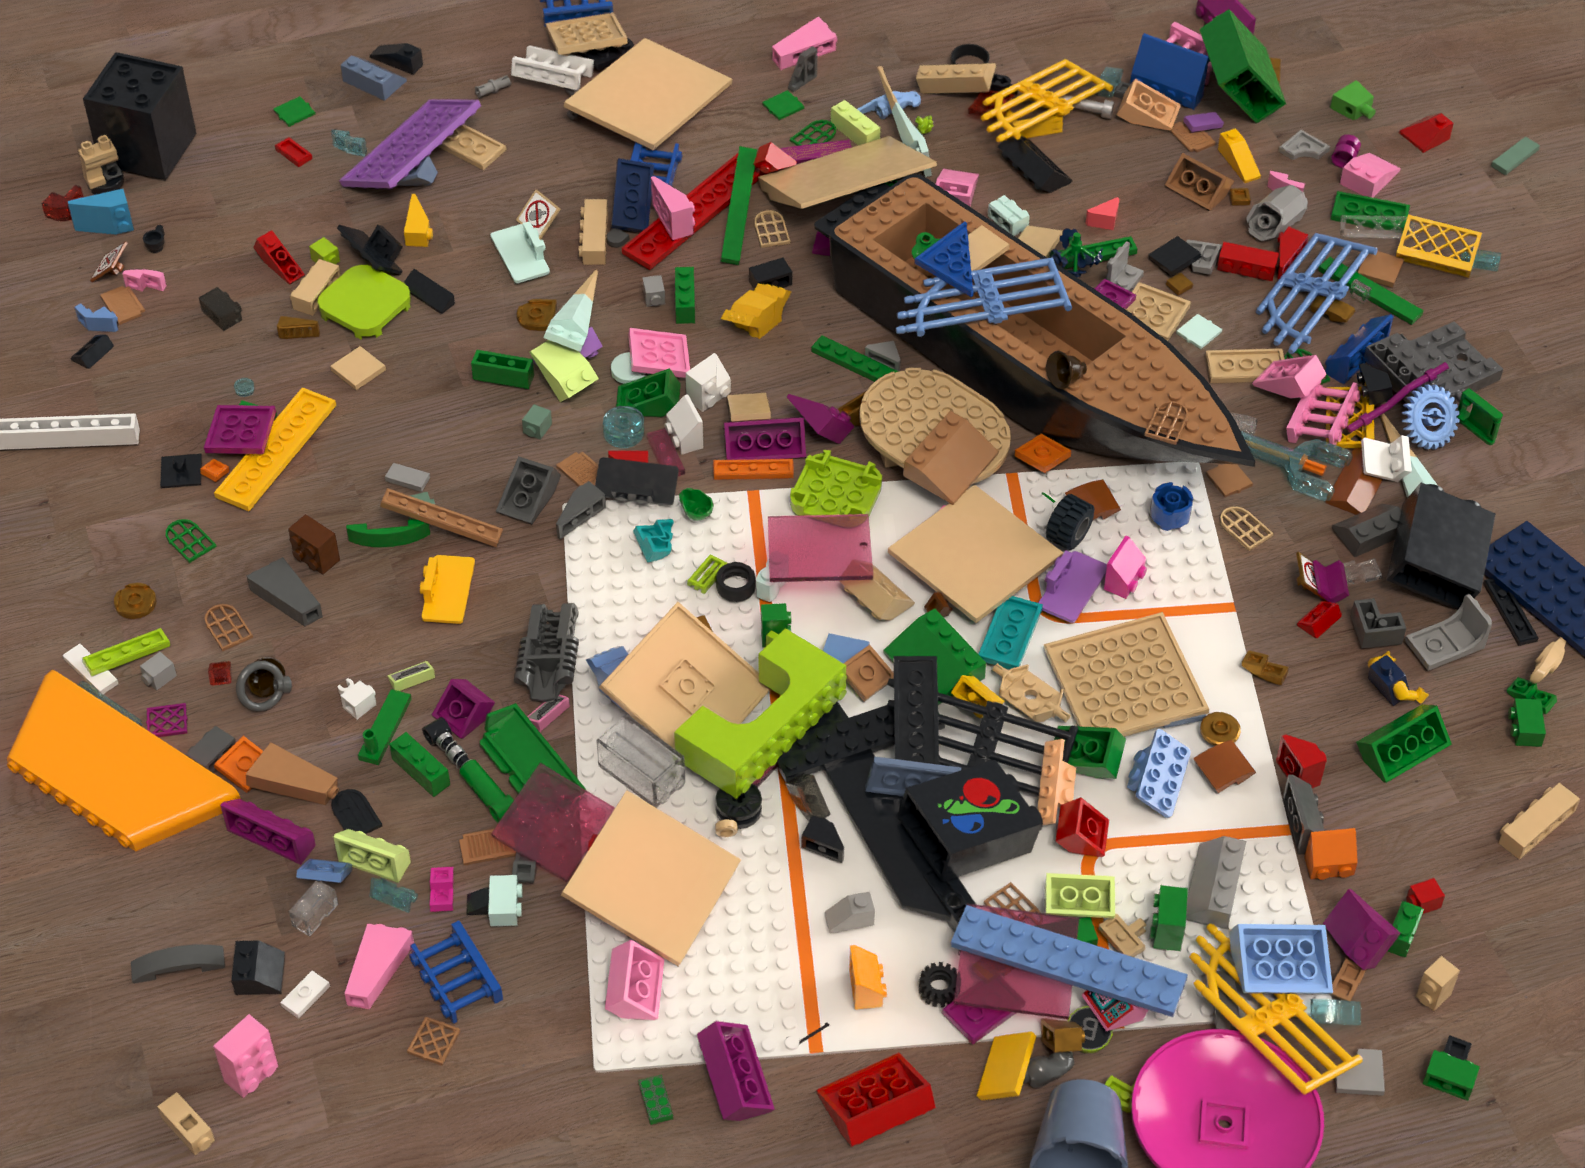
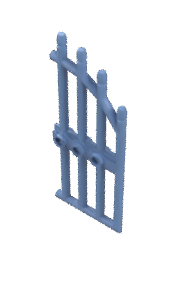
(1316, 286)
(988, 297)

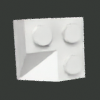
(707, 383)

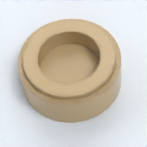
(726, 828)

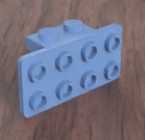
(1159, 772)

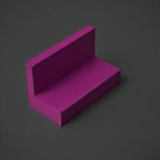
(1331, 581)

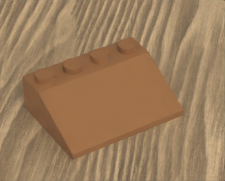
(950, 458)

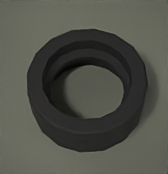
(735, 569)

